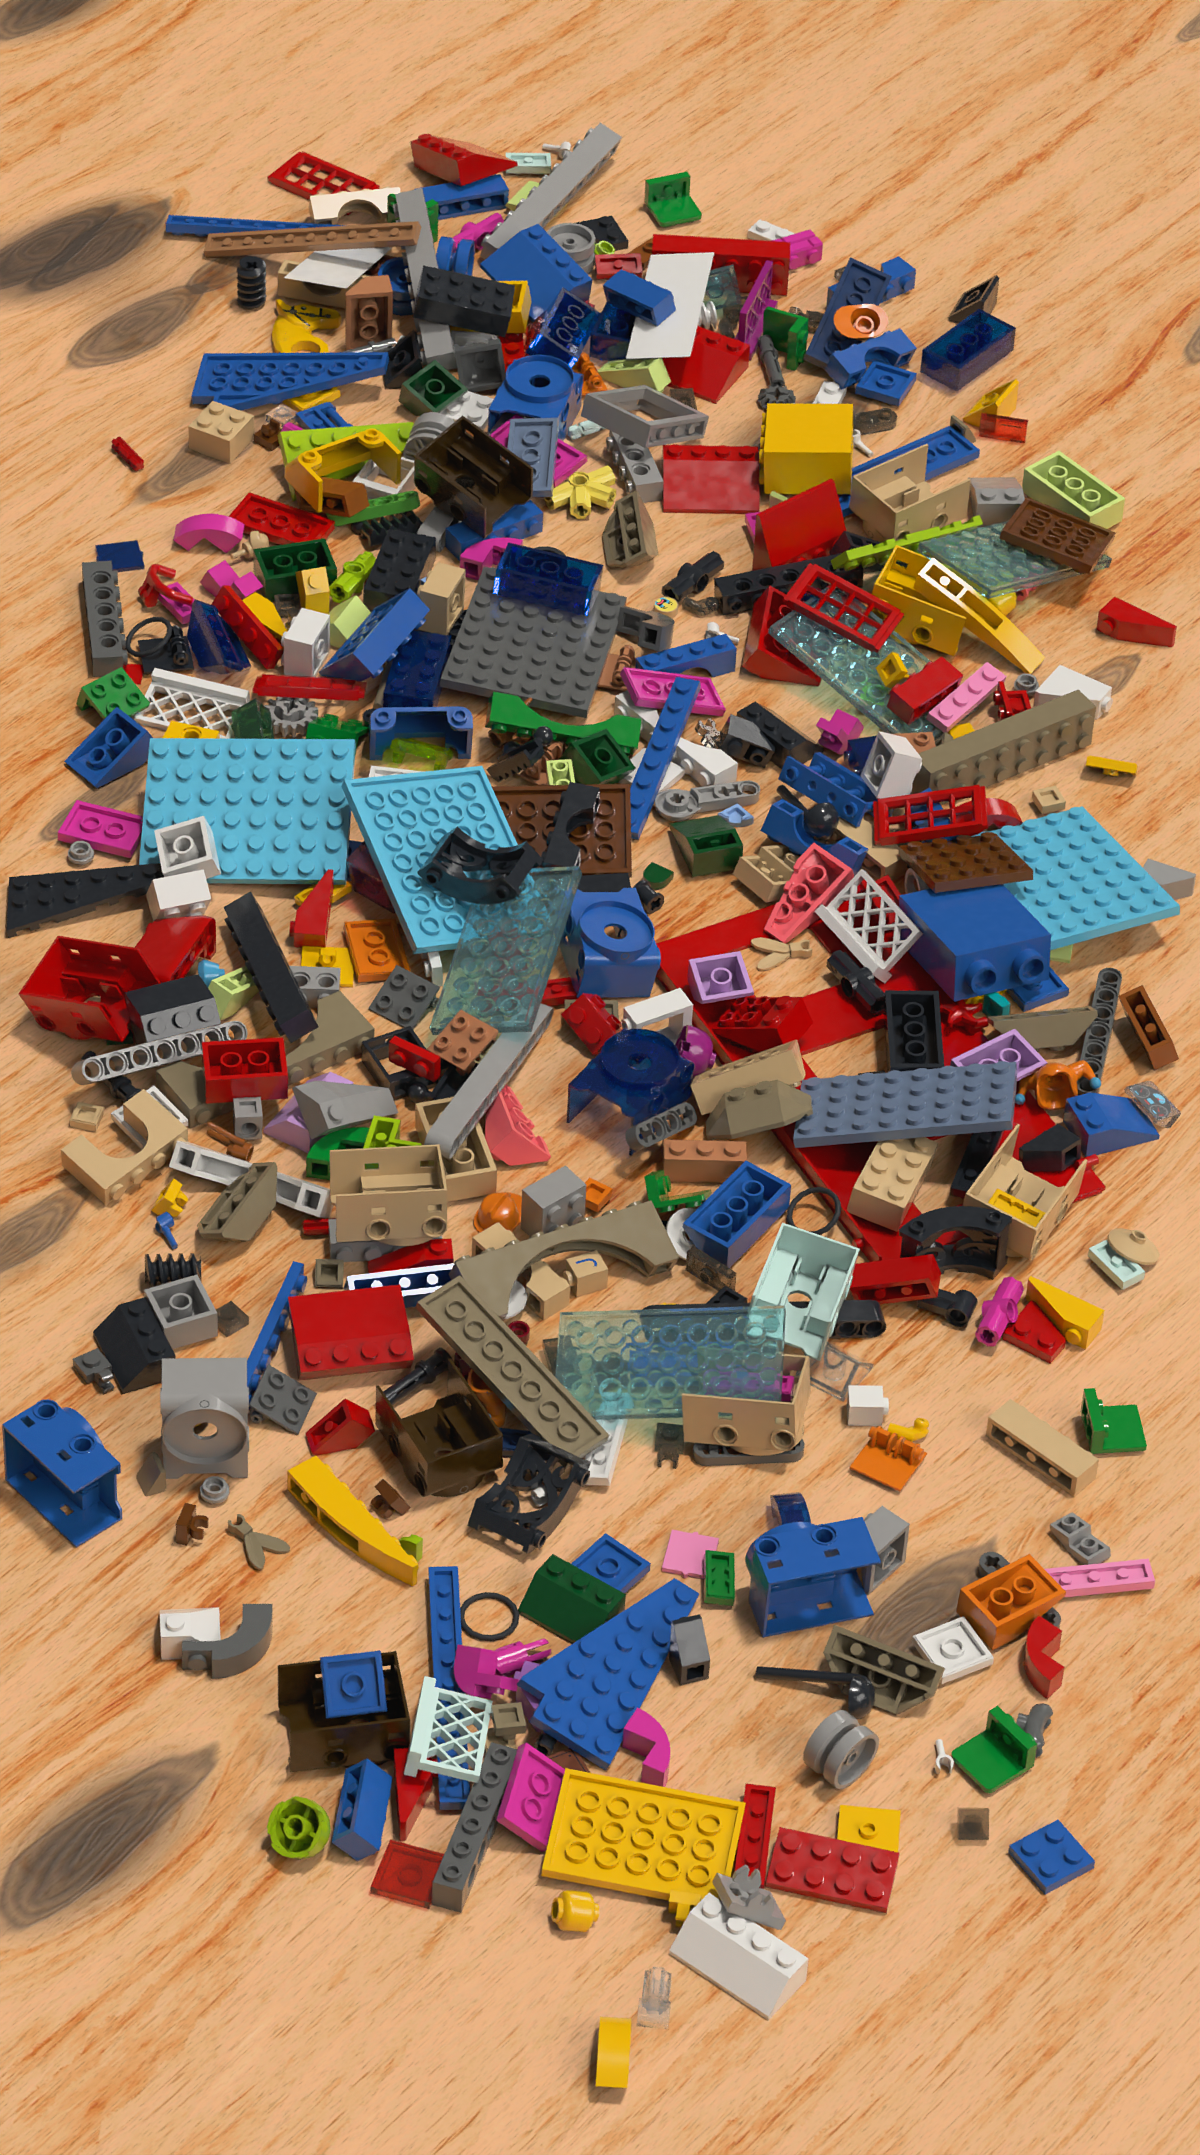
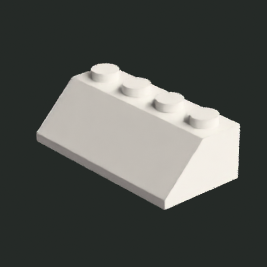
(739, 1957)

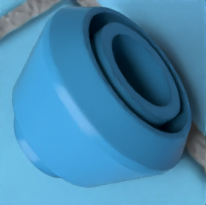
(209, 971)

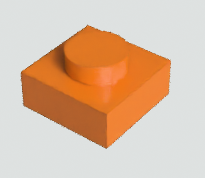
(597, 1194)

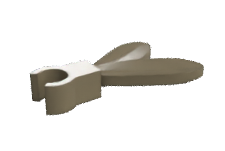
(257, 1542)

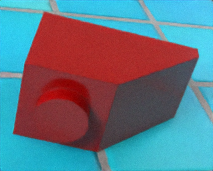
(340, 1429)

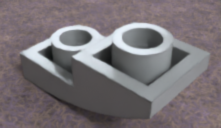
(1078, 1541)

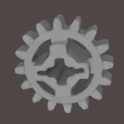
(291, 715)

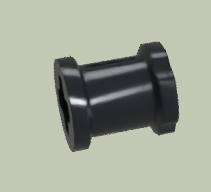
(649, 898)

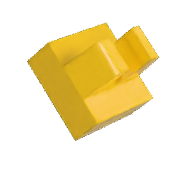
(892, 670)
(169, 1198)
(681, 1904)

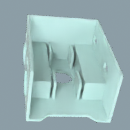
(812, 1267)

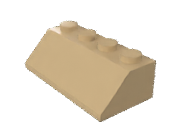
(777, 1063)

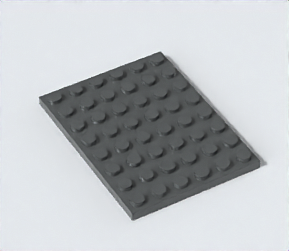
(532, 649)

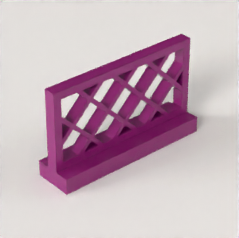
(753, 309)

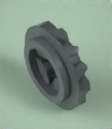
(768, 395)

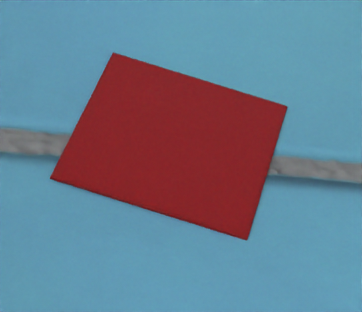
(135, 672)

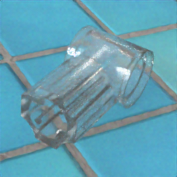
(655, 2003)

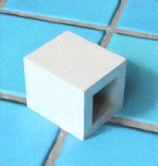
(866, 1405)

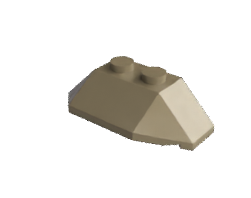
(629, 533)
(1047, 1028)
(757, 1110)
(242, 1205)
(896, 1676)

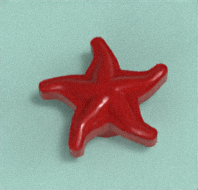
(961, 1013)

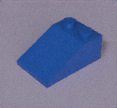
(111, 749)
(1107, 1123)

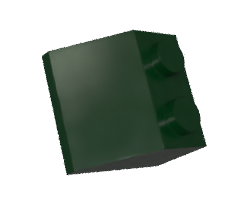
(431, 390)
(598, 759)

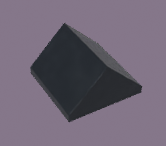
(979, 297)
(403, 361)

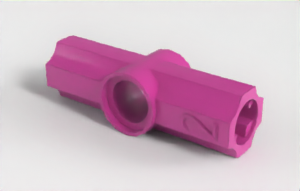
(478, 231)
(999, 1311)

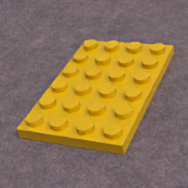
(640, 1836)

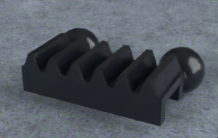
(377, 531)
(520, 757)
(446, 1087)

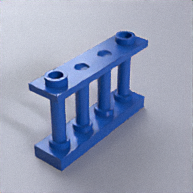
(831, 783)

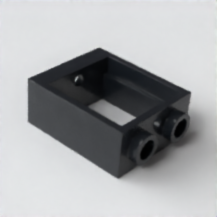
(377, 1049)

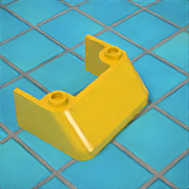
(307, 468)

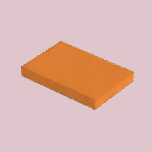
(375, 948)

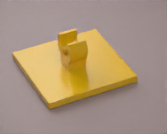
(330, 957)

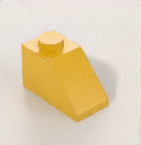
(314, 589)

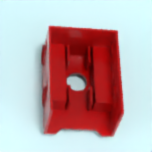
(67, 979)

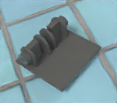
(405, 997)
(281, 1400)

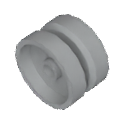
(577, 242)
(841, 1749)

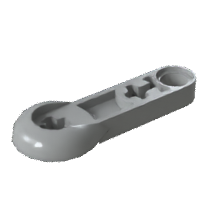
(683, 804)

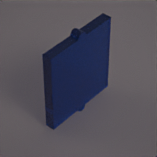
(123, 555)

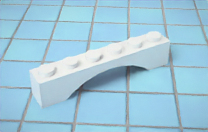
(702, 763)
(225, 1169)

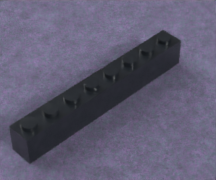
(269, 968)

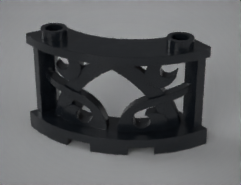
(506, 865)
(967, 1254)
(490, 1508)

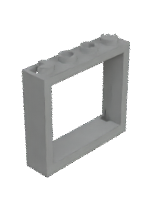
(675, 423)

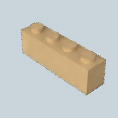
(879, 859)
(1042, 1447)

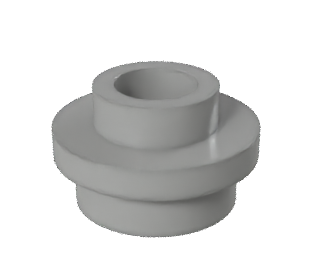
(1026, 682)
(80, 853)
(214, 1490)

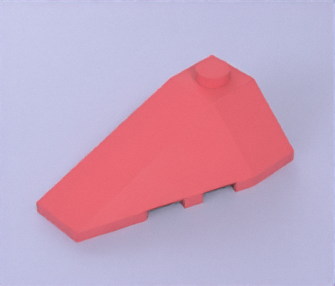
(815, 881)
(510, 1132)

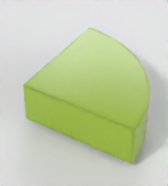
(412, 1546)

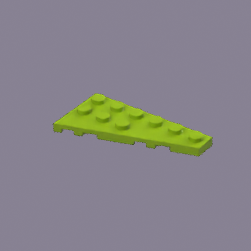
(298, 441)
(870, 554)

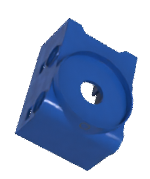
(539, 389)
(608, 964)
(68, 1466)
(809, 1566)

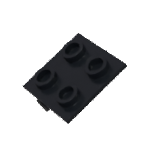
(171, 657)

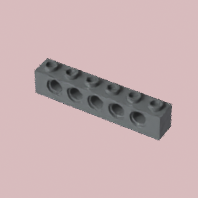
(102, 617)
(473, 1831)

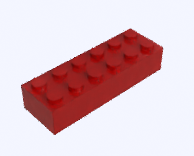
(744, 254)

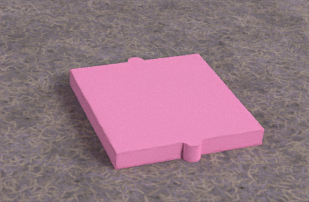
(686, 1553)

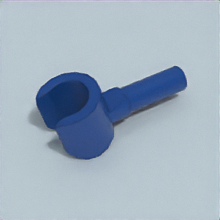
(163, 1224)

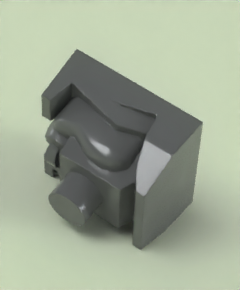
(480, 365)

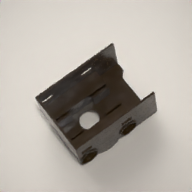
(478, 457)
(447, 1426)
(330, 1742)

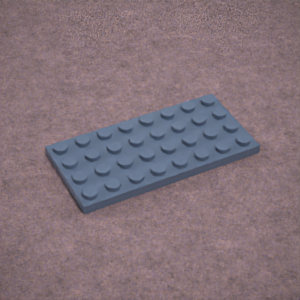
(908, 1104)

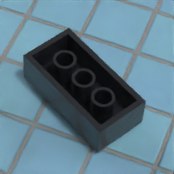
(464, 301)
(399, 566)
(912, 1030)

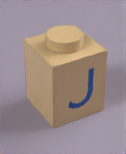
(586, 1273)

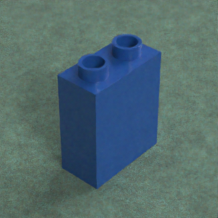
(976, 940)

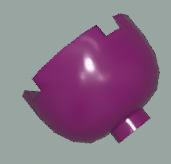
(696, 1047)

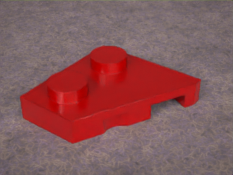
(1035, 1334)

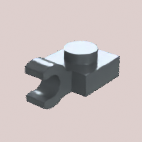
(95, 1367)

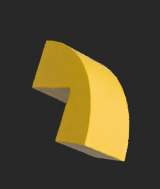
(613, 2052)

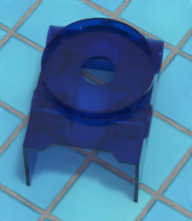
(655, 1085)

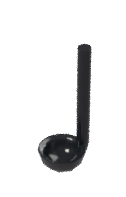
(819, 820)
(861, 1689)

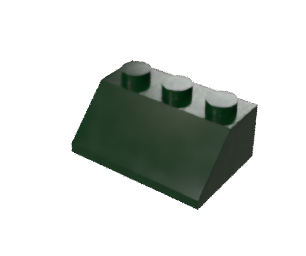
(569, 1600)

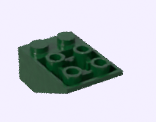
(708, 845)

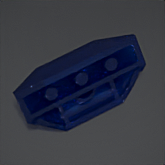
(214, 641)

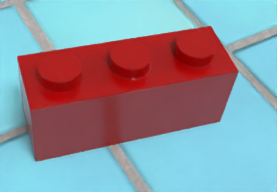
(924, 690)
(896, 1279)

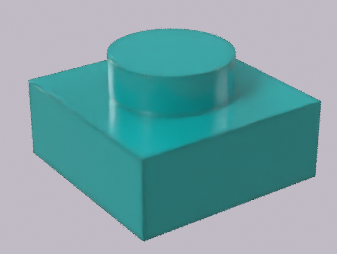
(995, 1005)

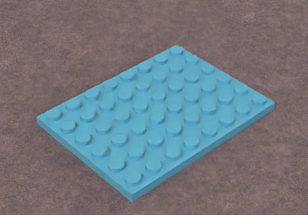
(268, 802)
(401, 827)
(1082, 879)

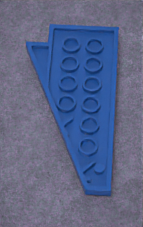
(267, 378)
(605, 1676)

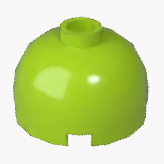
(298, 1828)

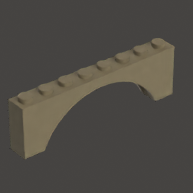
(333, 1042)
(627, 1234)

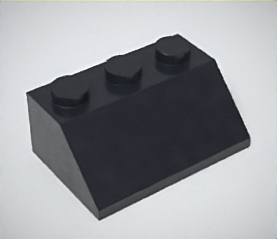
(781, 734)
(171, 1009)
(134, 1345)

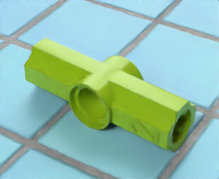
(352, 577)

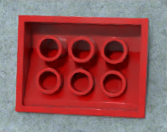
(456, 159)
(712, 366)
(710, 479)
(798, 527)
(764, 653)
(350, 1332)

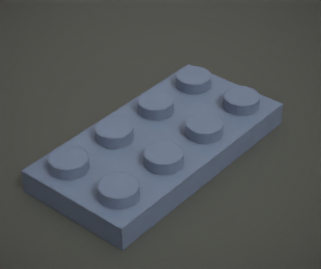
(536, 444)

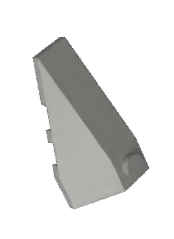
(340, 1106)

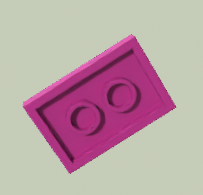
(102, 828)
(531, 1796)

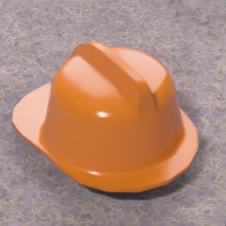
(861, 321)
(499, 1208)

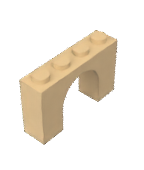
(111, 1176)

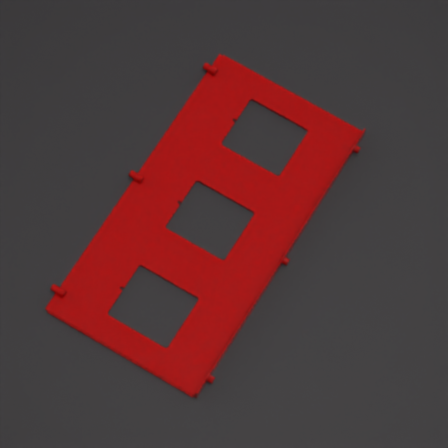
(835, 1021)

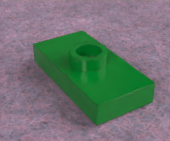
(719, 1577)

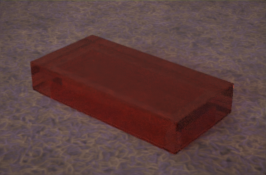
(1003, 428)

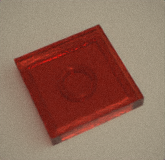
(407, 1874)

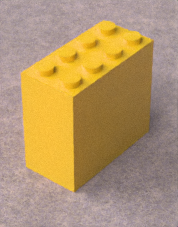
(806, 447)

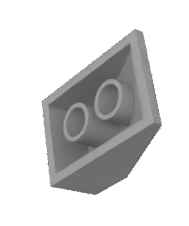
(995, 498)

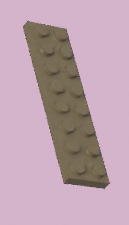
(511, 1369)

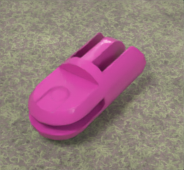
(514, 1655)

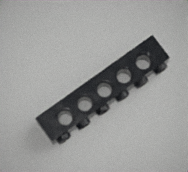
(742, 590)

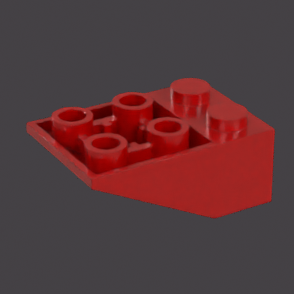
(764, 1021)

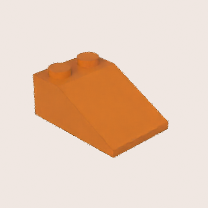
(1008, 1600)

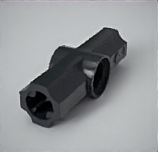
(693, 576)
(857, 981)

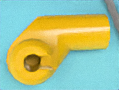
(911, 1433)

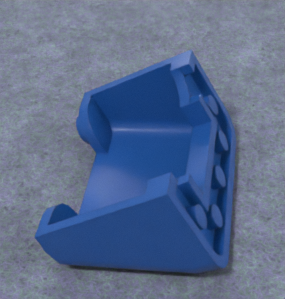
(452, 722)

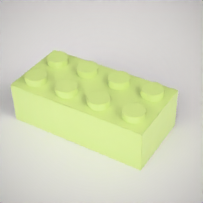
(1072, 489)

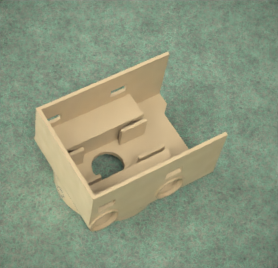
(903, 501)
(1009, 1176)
(401, 1207)
(755, 1425)

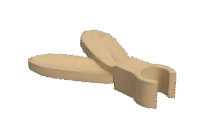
(780, 951)

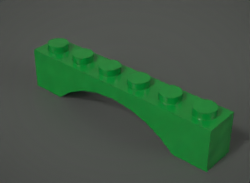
(511, 714)

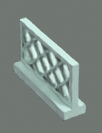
(422, 1743)

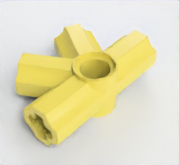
(583, 490)

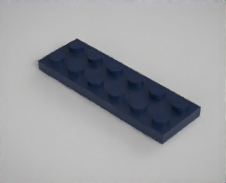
(857, 286)

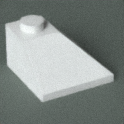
(187, 1625)

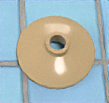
(1133, 1246)

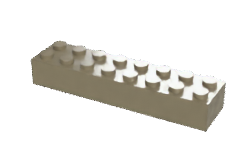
(1009, 745)

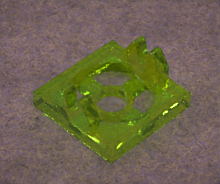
(426, 750)

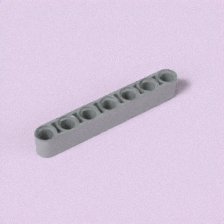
(148, 1053)

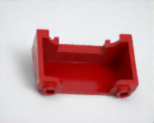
(176, 943)

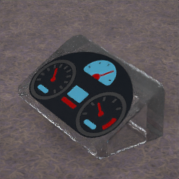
(1153, 1103)

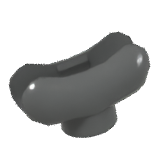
(1036, 1723)

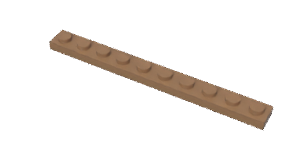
(312, 239)

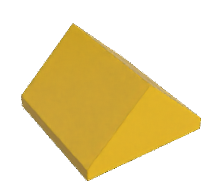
(997, 401)

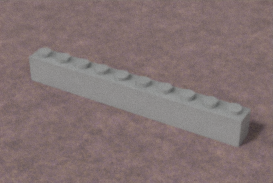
(557, 188)
(434, 336)

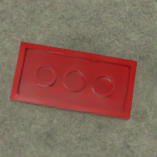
(280, 521)
(832, 1870)

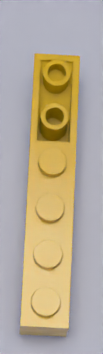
(981, 616)
(348, 1519)

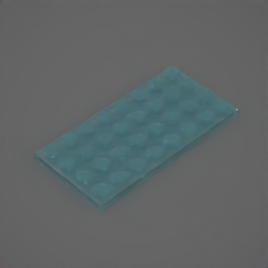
(992, 564)
(851, 667)
(508, 953)
(645, 1359)

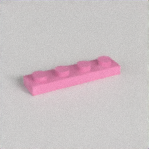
(965, 697)
(1104, 1577)

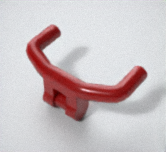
(153, 587)

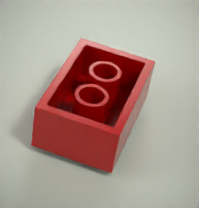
(244, 1069)

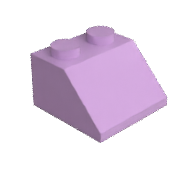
(718, 978)

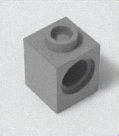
(247, 1118)

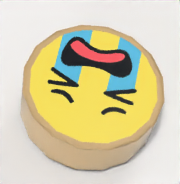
(666, 606)

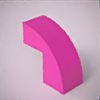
(216, 528)
(484, 554)
(223, 574)
(648, 1738)

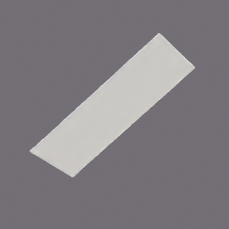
(337, 267)
(687, 279)

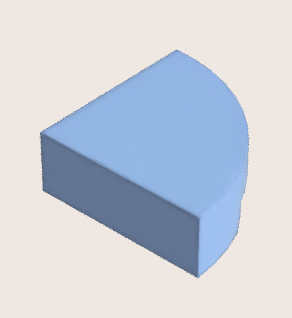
(737, 816)

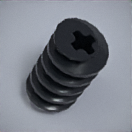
(251, 282)
(170, 1269)

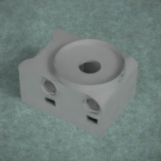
(200, 1393)

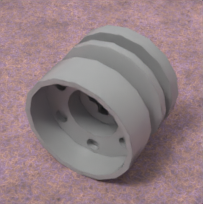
(424, 431)

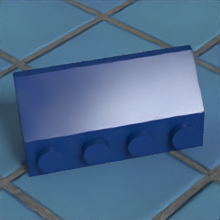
(738, 1213)

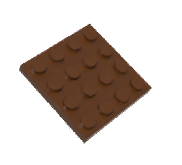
(1057, 536)
(965, 862)

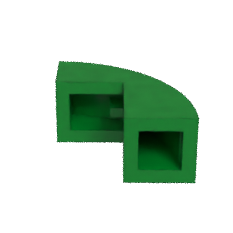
(319, 1155)

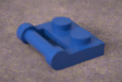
(318, 417)

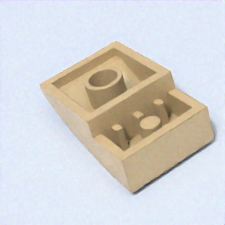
(767, 871)

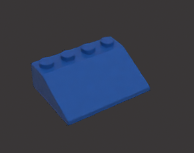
(543, 263)
(377, 638)

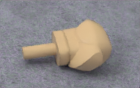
(256, 541)

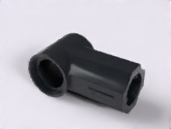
(955, 1307)

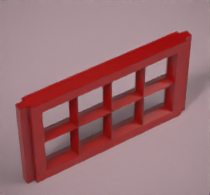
(291, 166)
(883, 630)
(309, 687)
(882, 820)

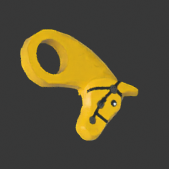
(295, 325)

